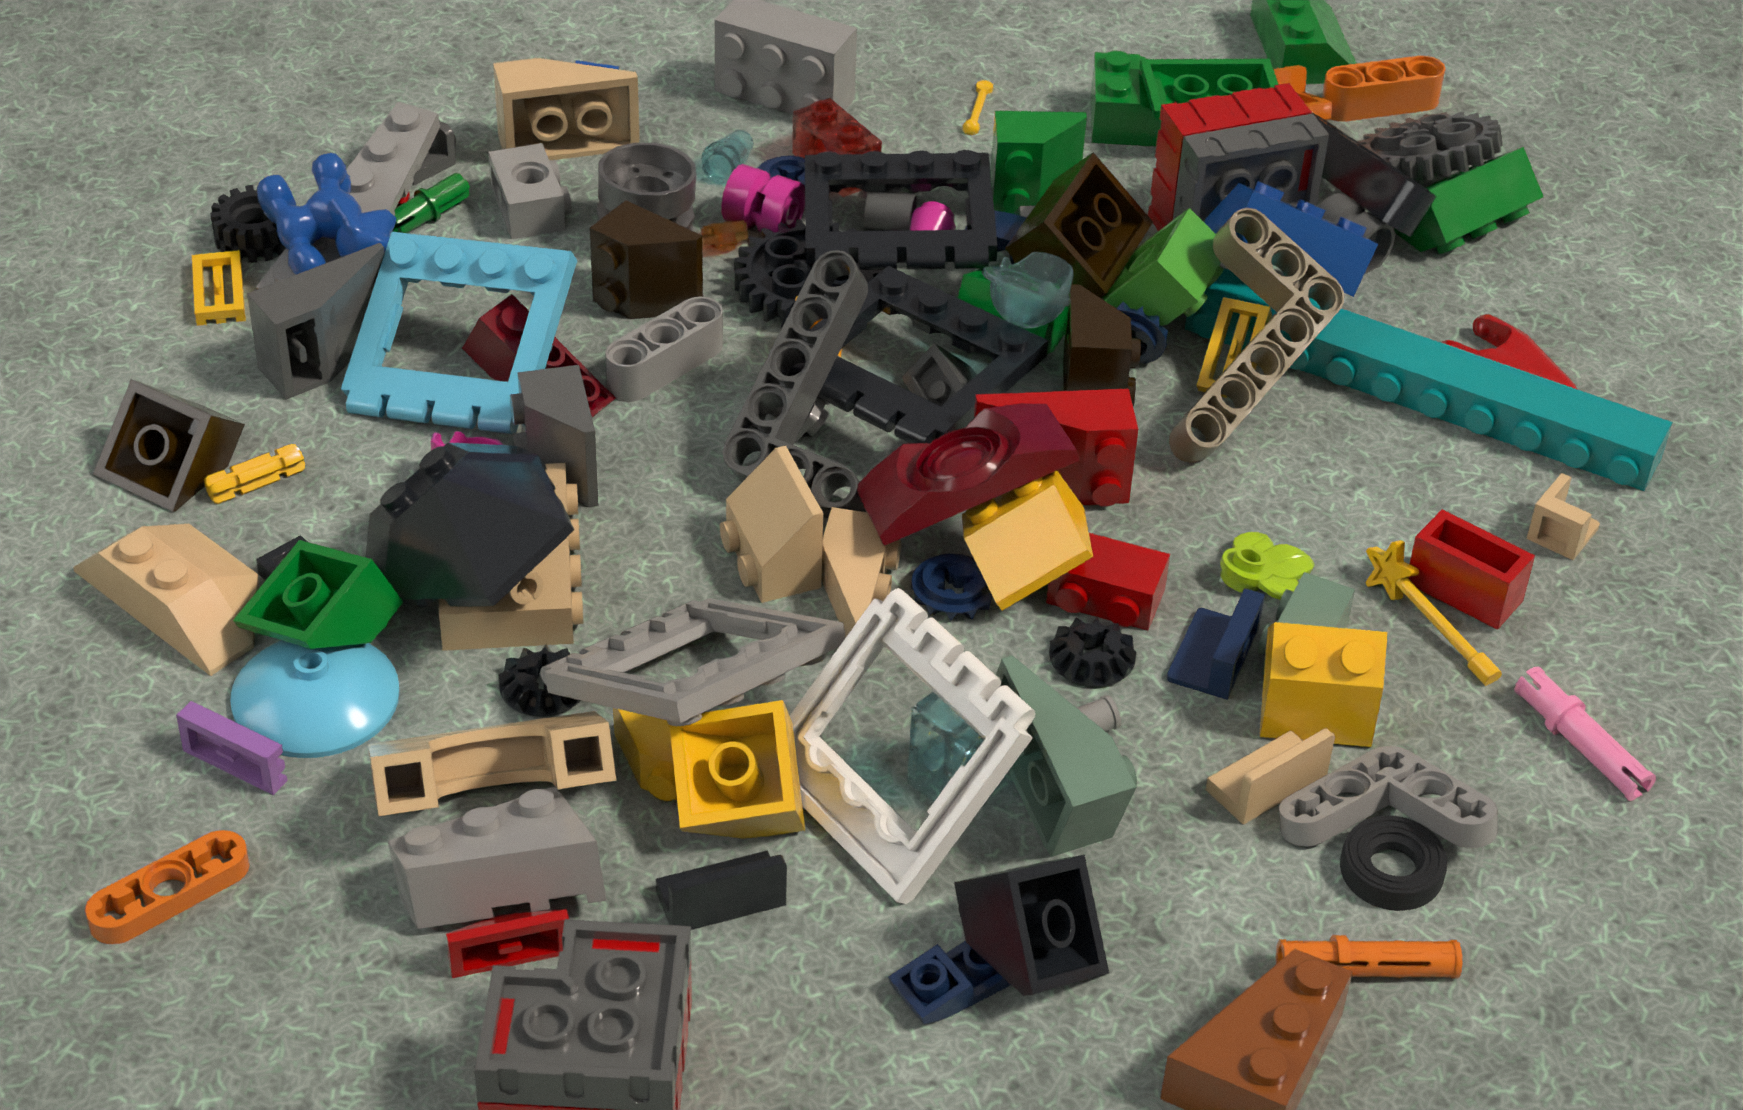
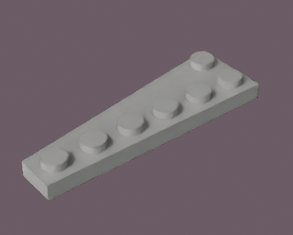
(379, 172)

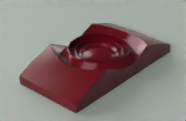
(963, 468)

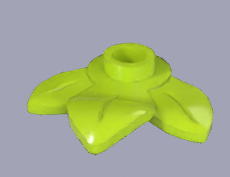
(1259, 564)

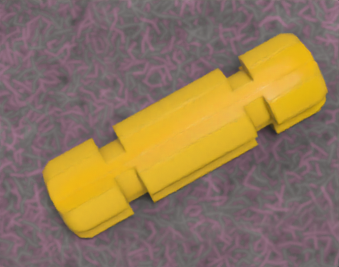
(254, 473)

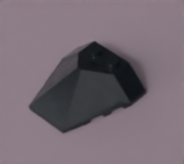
(467, 525)

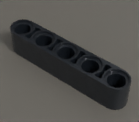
(1374, 182)

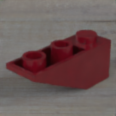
(496, 342)

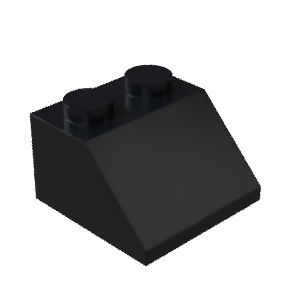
(1035, 924)

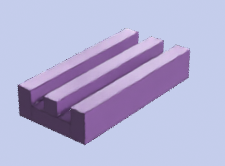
(231, 747)

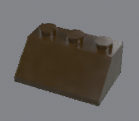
(1085, 222)

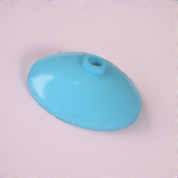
(316, 697)

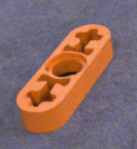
(174, 866)

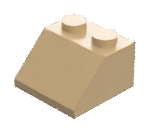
(775, 529)

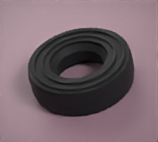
(1386, 890)

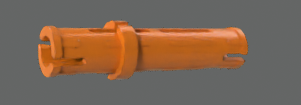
(1383, 957)

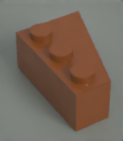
(1262, 1043)

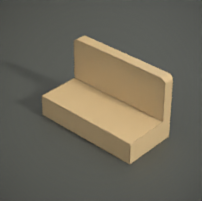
(1271, 774)

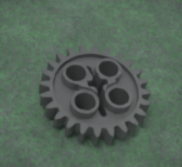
(1436, 144)

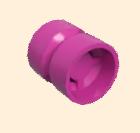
(761, 199)

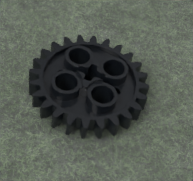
(775, 269)

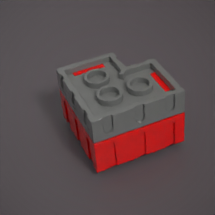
(1234, 140)
(595, 1029)

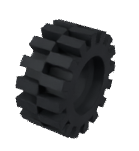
(235, 227)

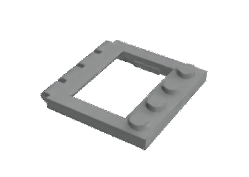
(781, 645)

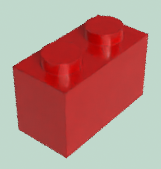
(1470, 569)
(1115, 584)

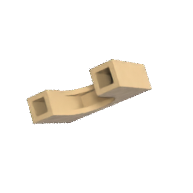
(542, 620)
(556, 750)

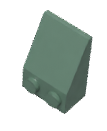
(1069, 770)

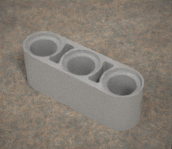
(664, 349)

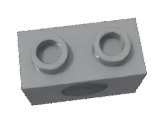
(528, 190)

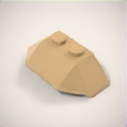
(179, 590)

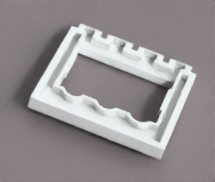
(846, 804)

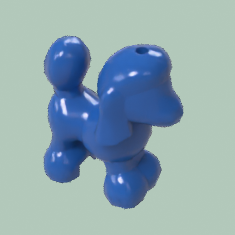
(327, 214)

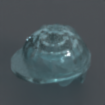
(1030, 290)

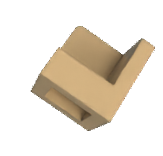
(1559, 524)

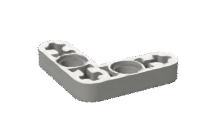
(1394, 779)

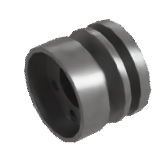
(650, 177)

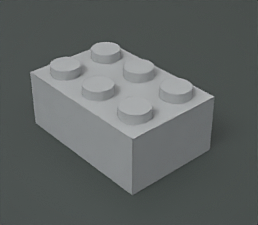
(783, 56)

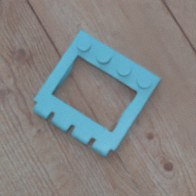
(454, 263)

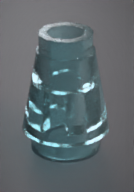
(726, 155)

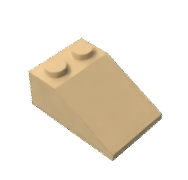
(565, 107)

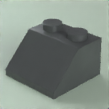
(558, 425)

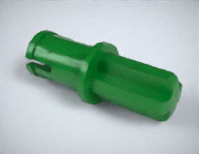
(430, 203)

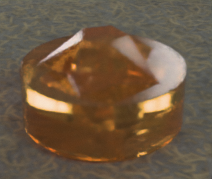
(724, 235)

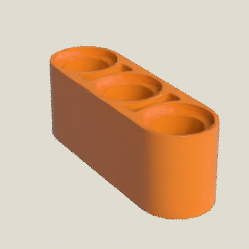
(1384, 87)

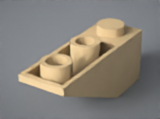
(855, 564)

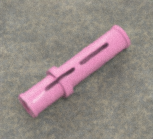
(1568, 716)

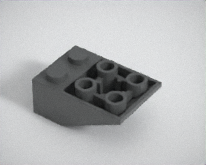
(312, 321)

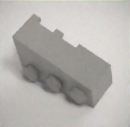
(497, 858)

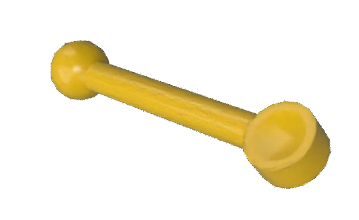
(972, 126)

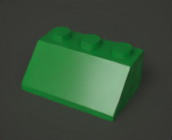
(1301, 35)
(1474, 201)

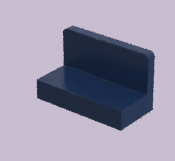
(1217, 647)

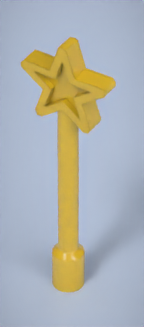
(1393, 574)

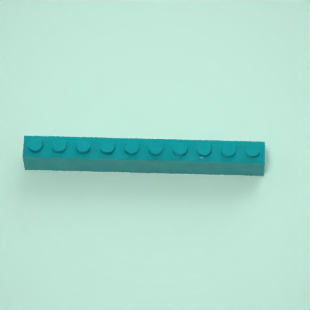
(1466, 390)

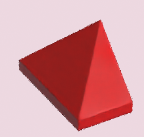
(505, 941)

